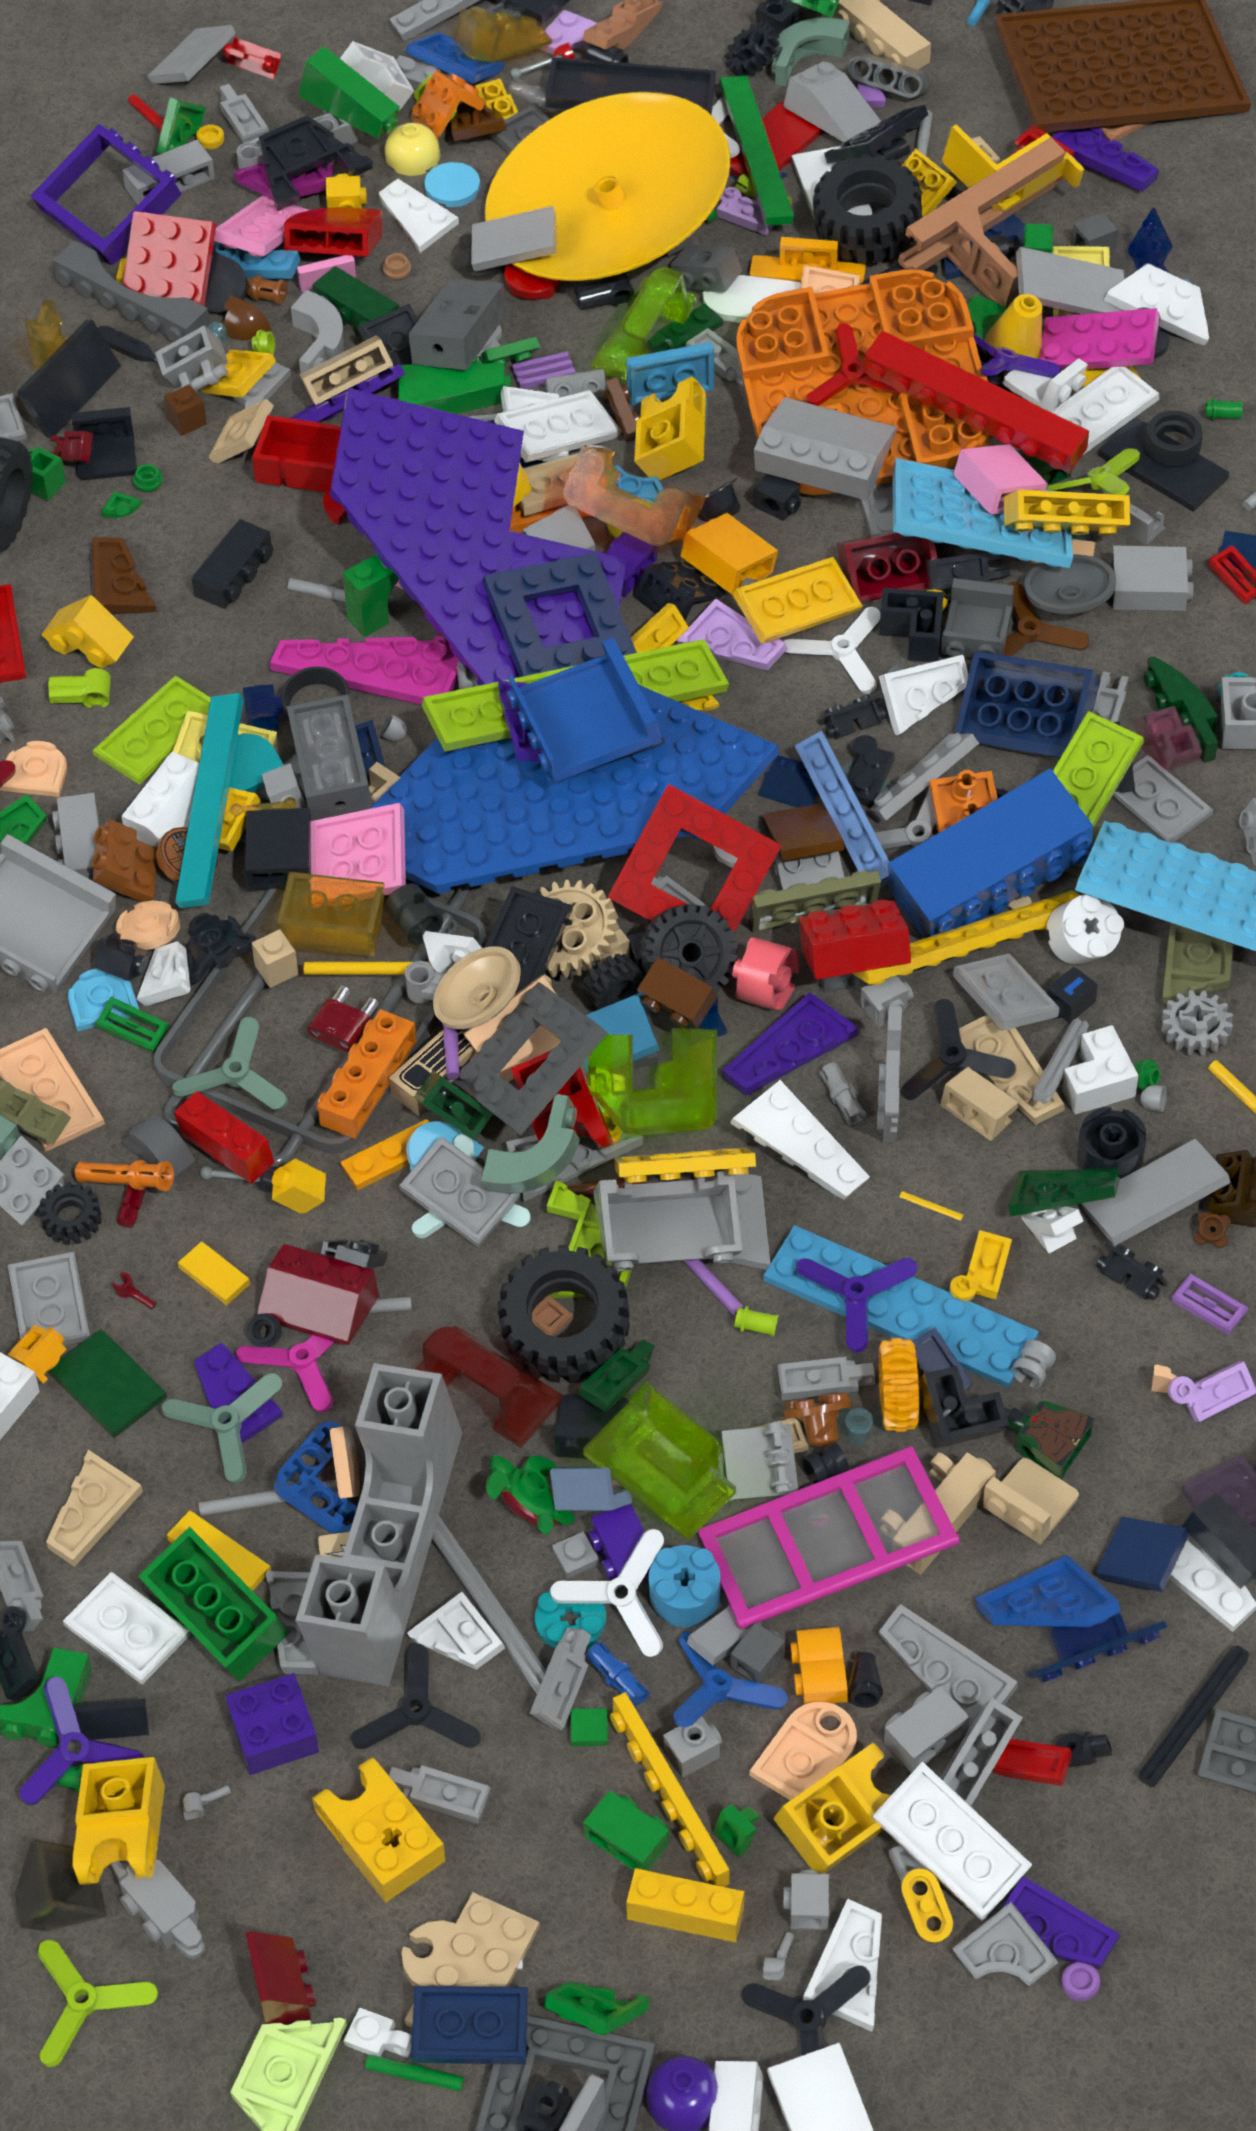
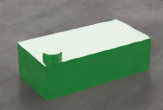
(214, 1604)

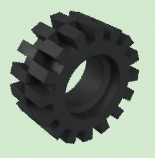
(612, 981)
(75, 1228)

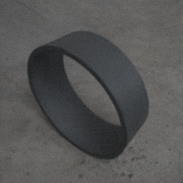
(310, 676)

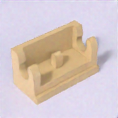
(978, 1103)

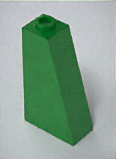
(346, 94)
(453, 389)

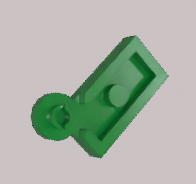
(518, 351)

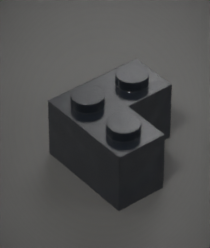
(915, 616)
(953, 1416)

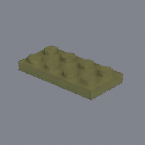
(784, 907)

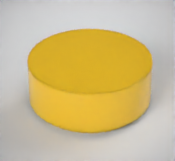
(210, 136)

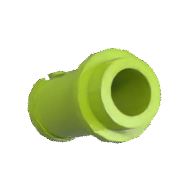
(755, 1321)

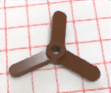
(1040, 632)

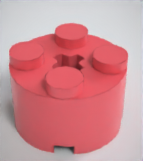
(766, 973)

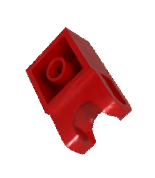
(589, 1119)

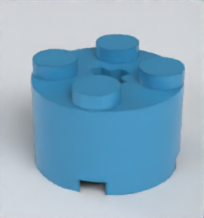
(684, 1585)

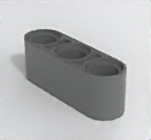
(877, 75)

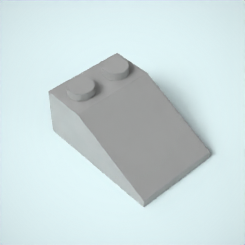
(829, 102)

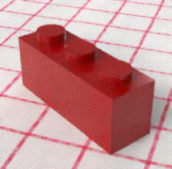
(224, 1137)

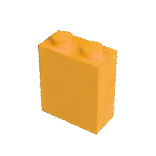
(728, 552)

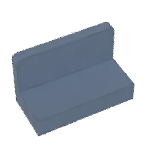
(586, 1489)

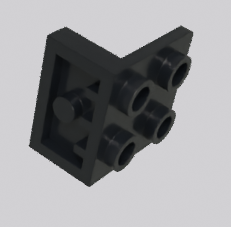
(675, 584)

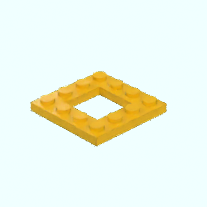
(698, 1162)

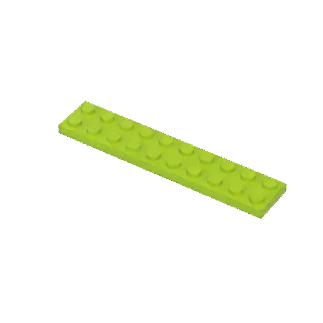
(477, 717)

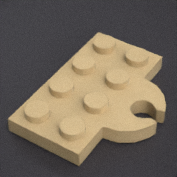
(474, 1951)

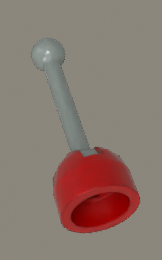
(561, 51)

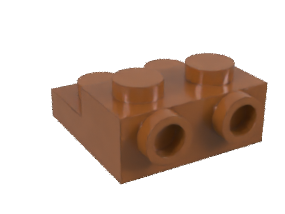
(124, 861)

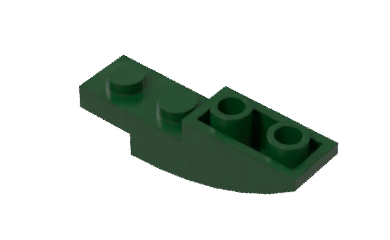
(1193, 708)

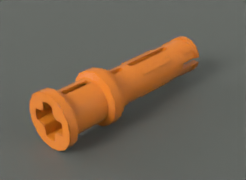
(137, 1174)

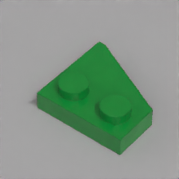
(594, 2007)

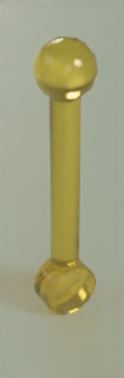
(288, 803)

